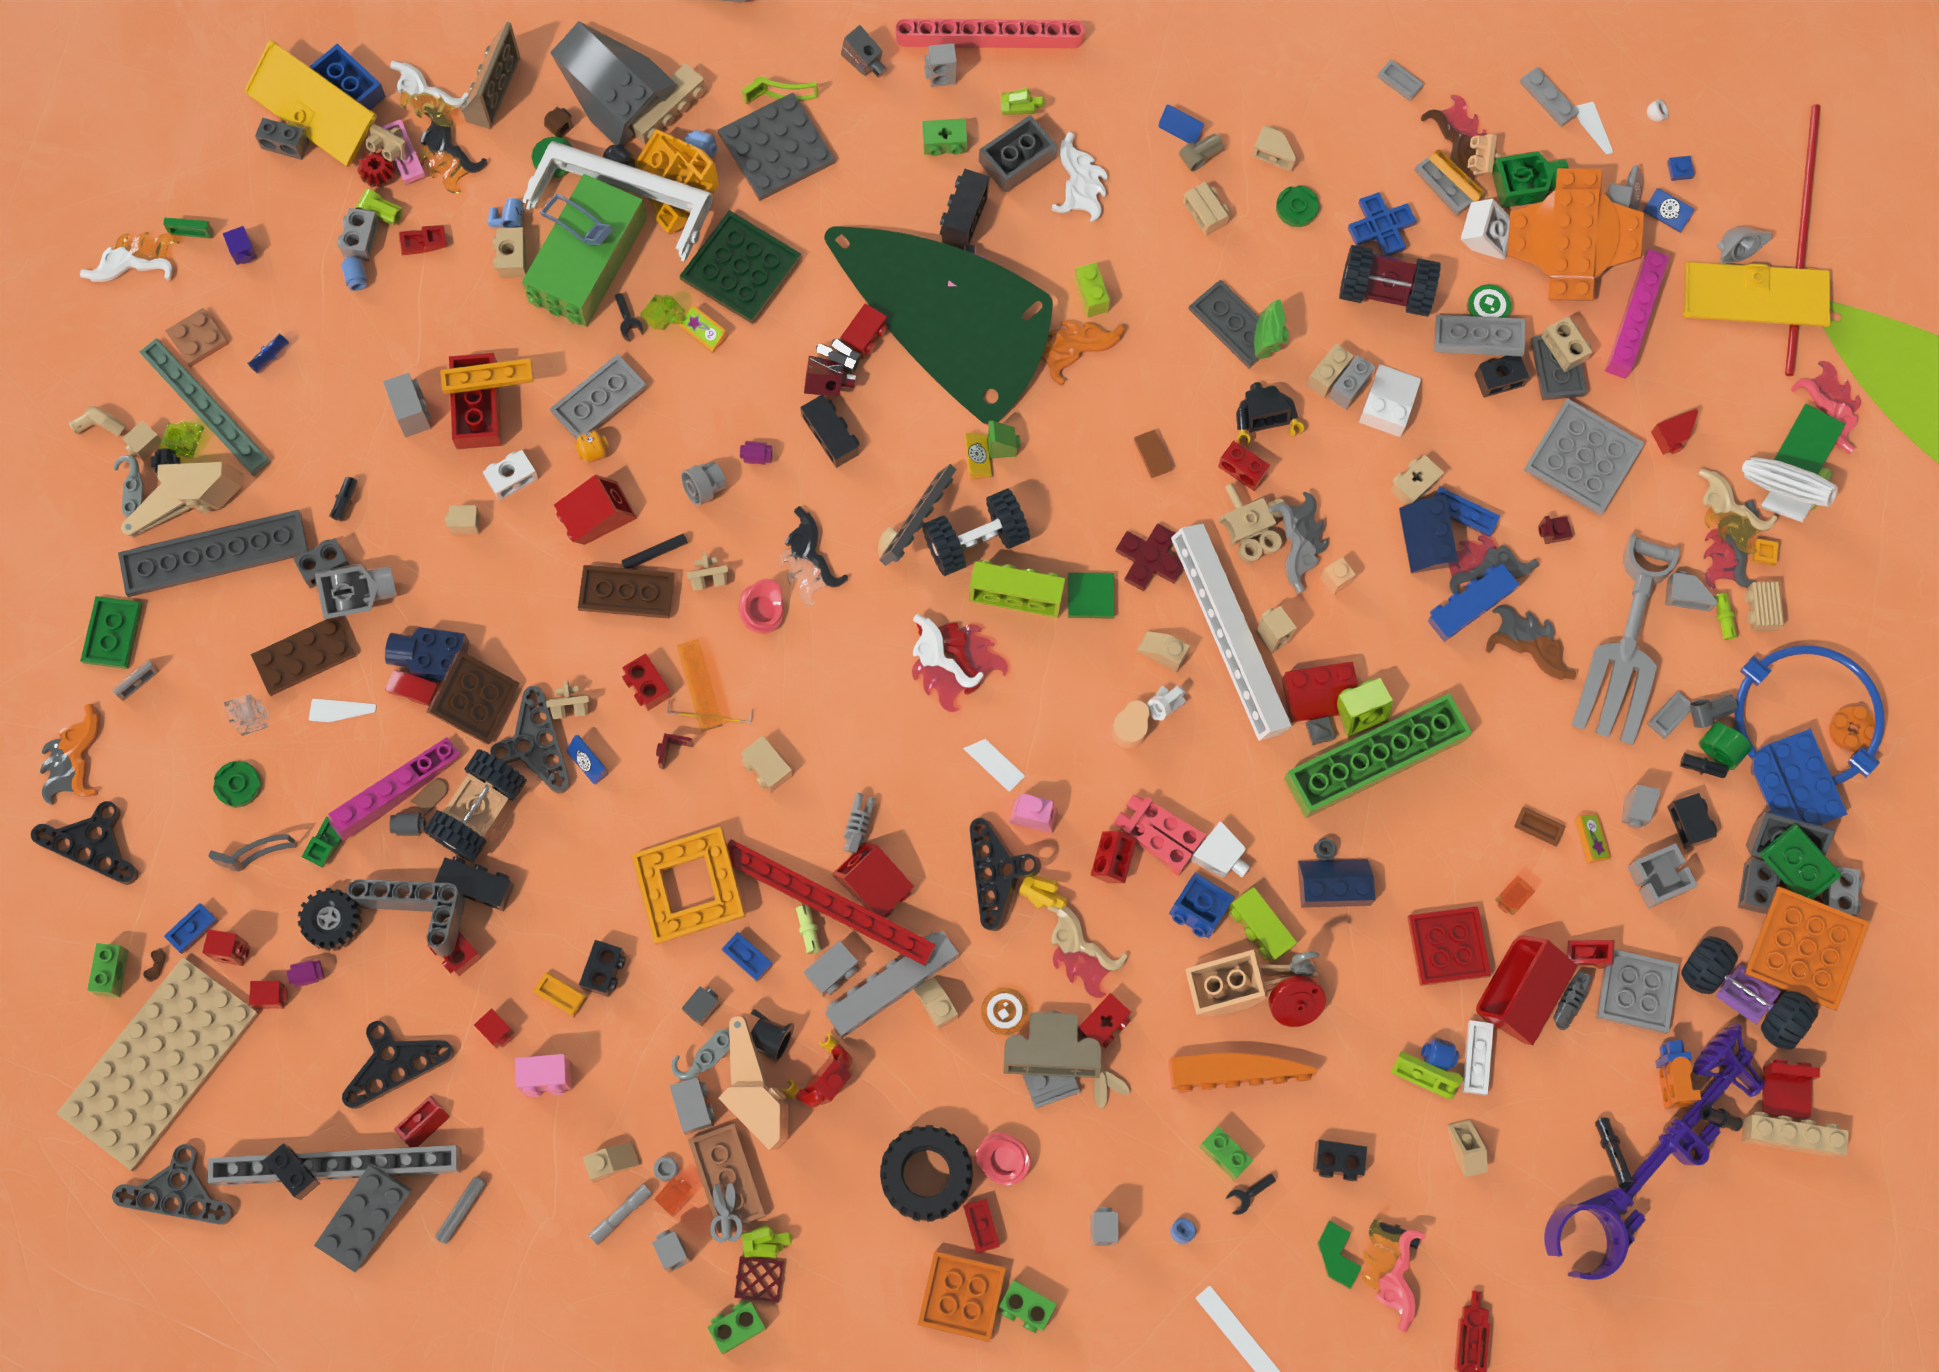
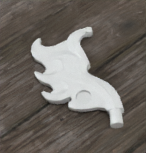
(1083, 181)

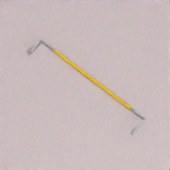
(693, 715)

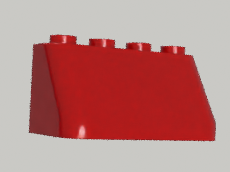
(1526, 988)

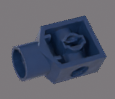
(425, 652)

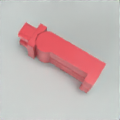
(1160, 833)

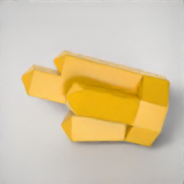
(1042, 892)

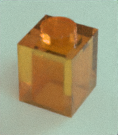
(1514, 895)
(674, 1196)

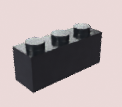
(830, 430)
(476, 882)

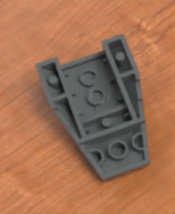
(609, 79)

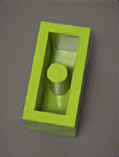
(1091, 290)

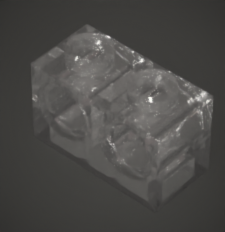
(247, 714)

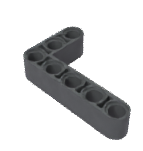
(416, 901)

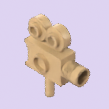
(1250, 522)

